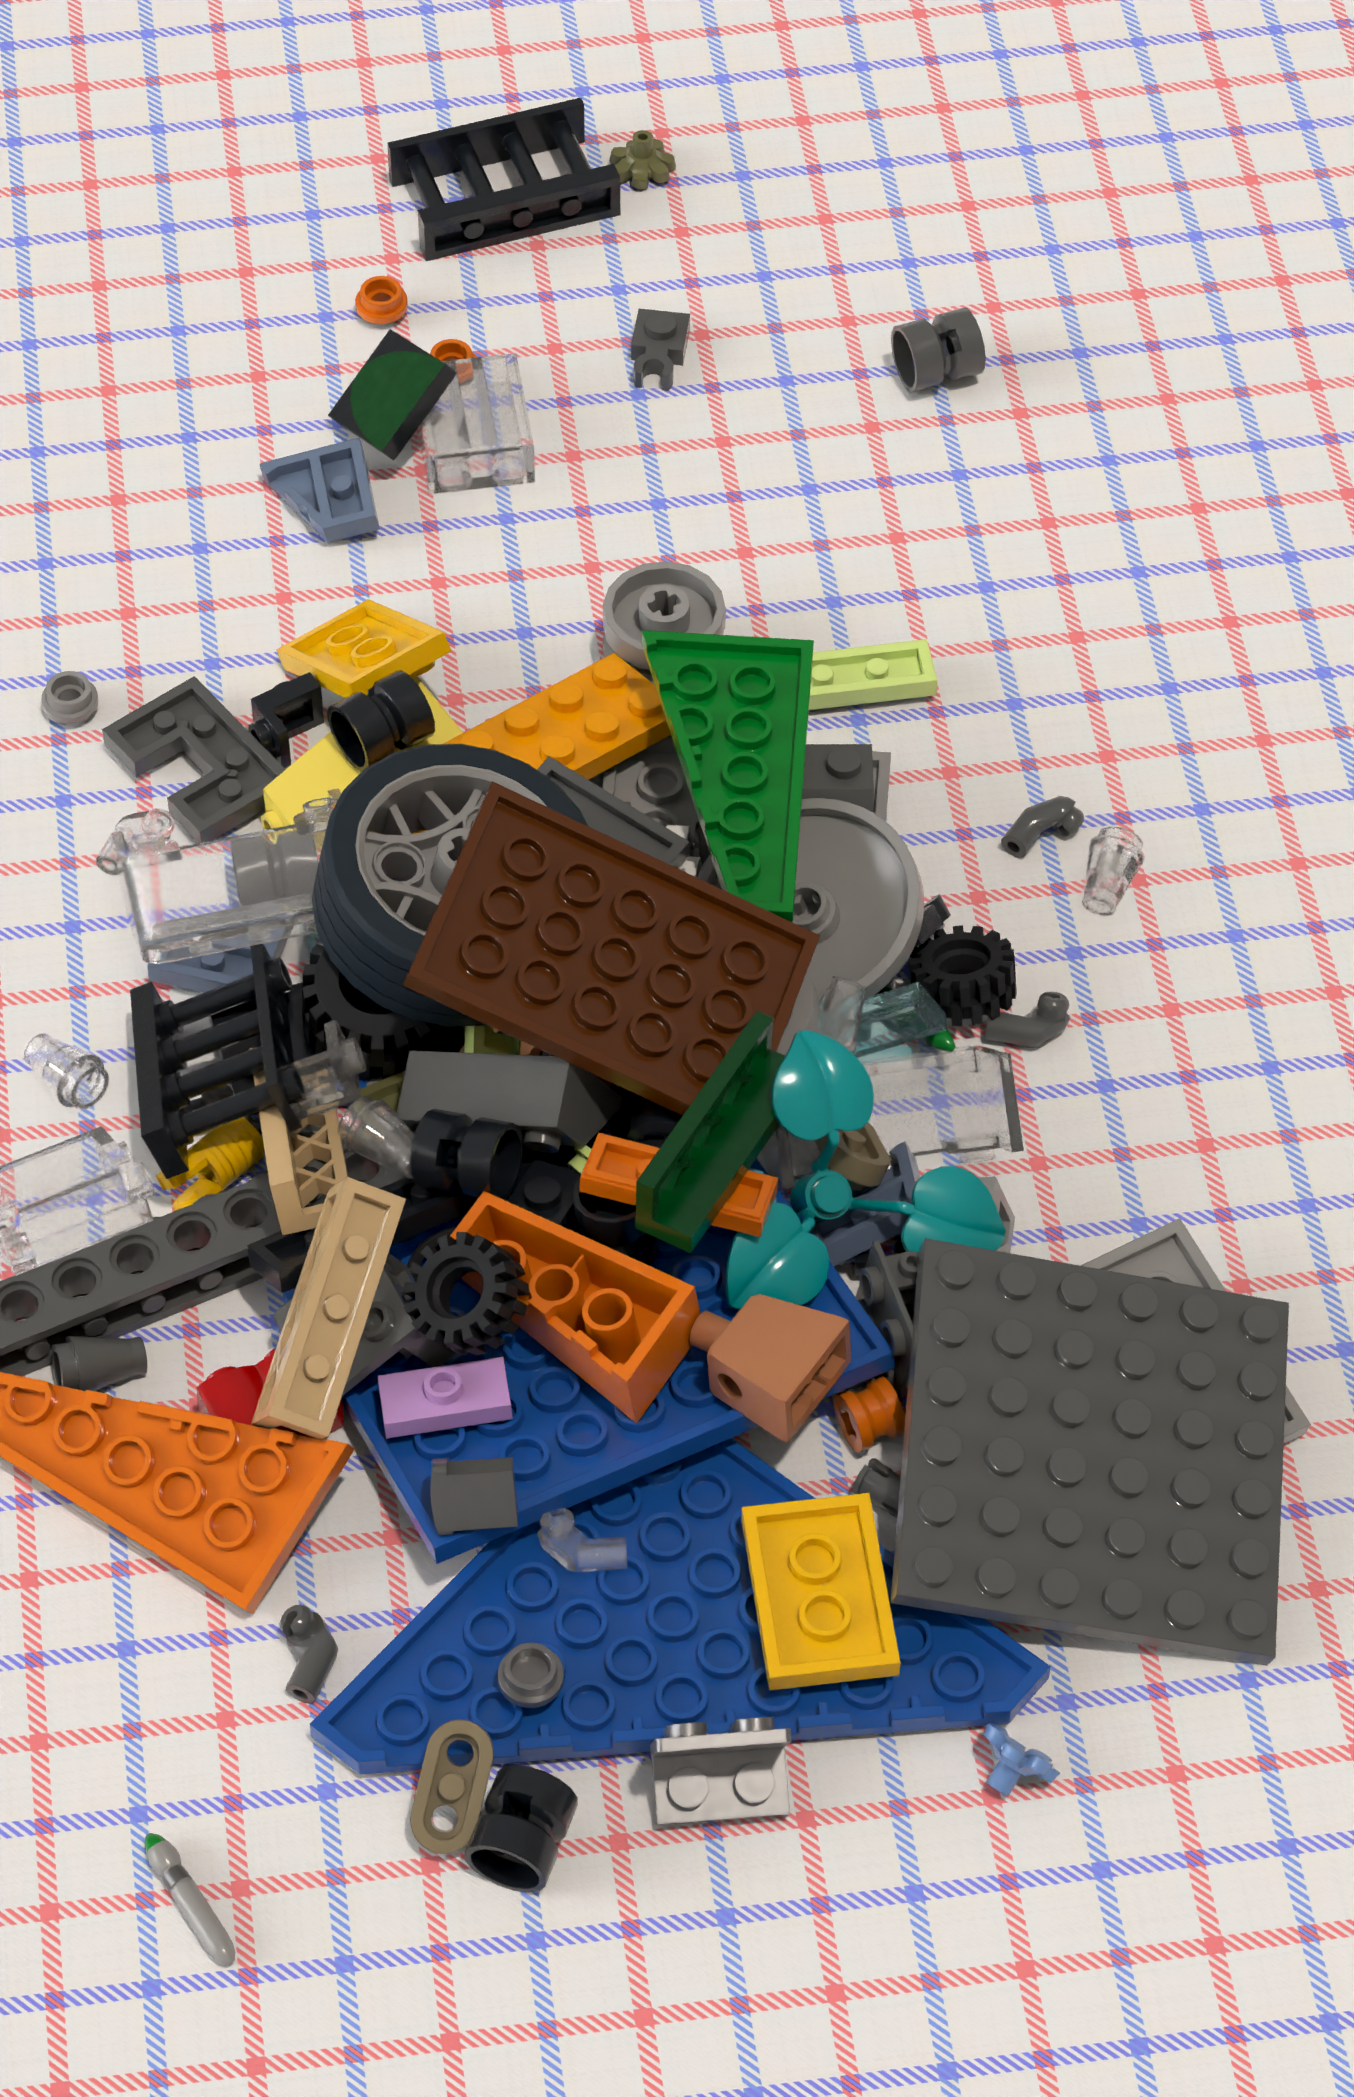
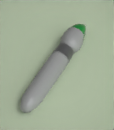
(167, 1864)

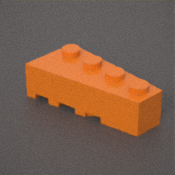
(591, 1305)

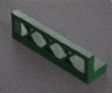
(712, 1142)

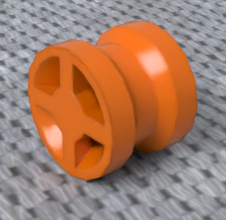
(869, 1414)

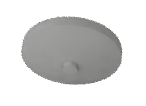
(854, 892)

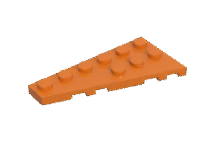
(180, 1482)

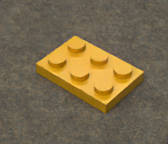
(363, 648)
(820, 1591)

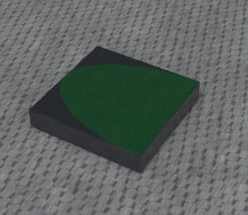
(392, 394)

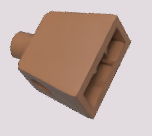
(773, 1360)

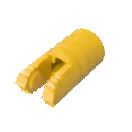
(217, 1161)

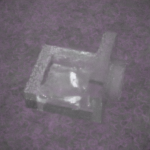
(332, 1075)

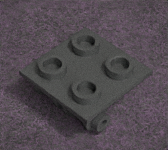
(889, 1299)

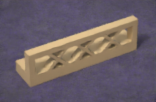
(287, 1155)
(329, 1309)

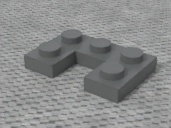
(228, 754)

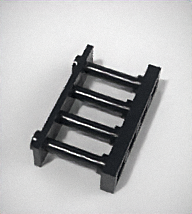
(510, 213)
(162, 1057)

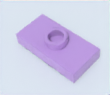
(444, 1397)

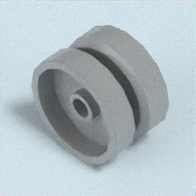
(659, 599)

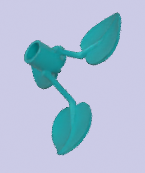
(819, 1093)

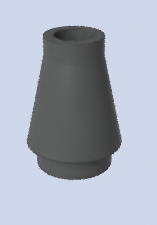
(97, 1361)

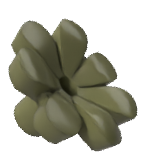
(643, 159)

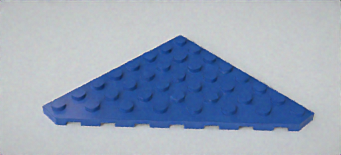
(651, 1641)

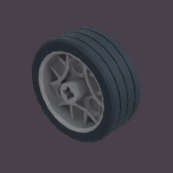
(377, 923)

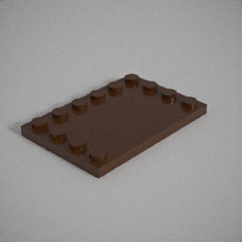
(603, 952)

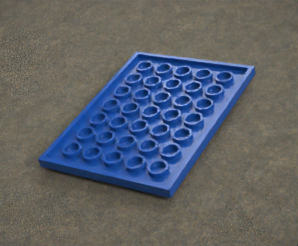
(563, 1432)

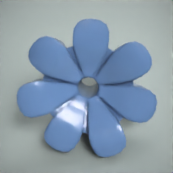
(1015, 1761)

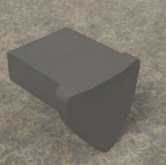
(473, 1494)

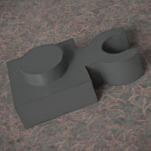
(659, 344)

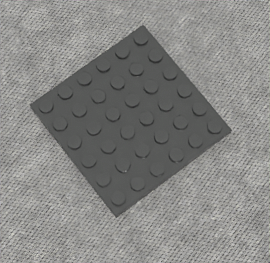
(1093, 1453)

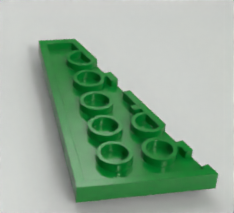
(741, 743)

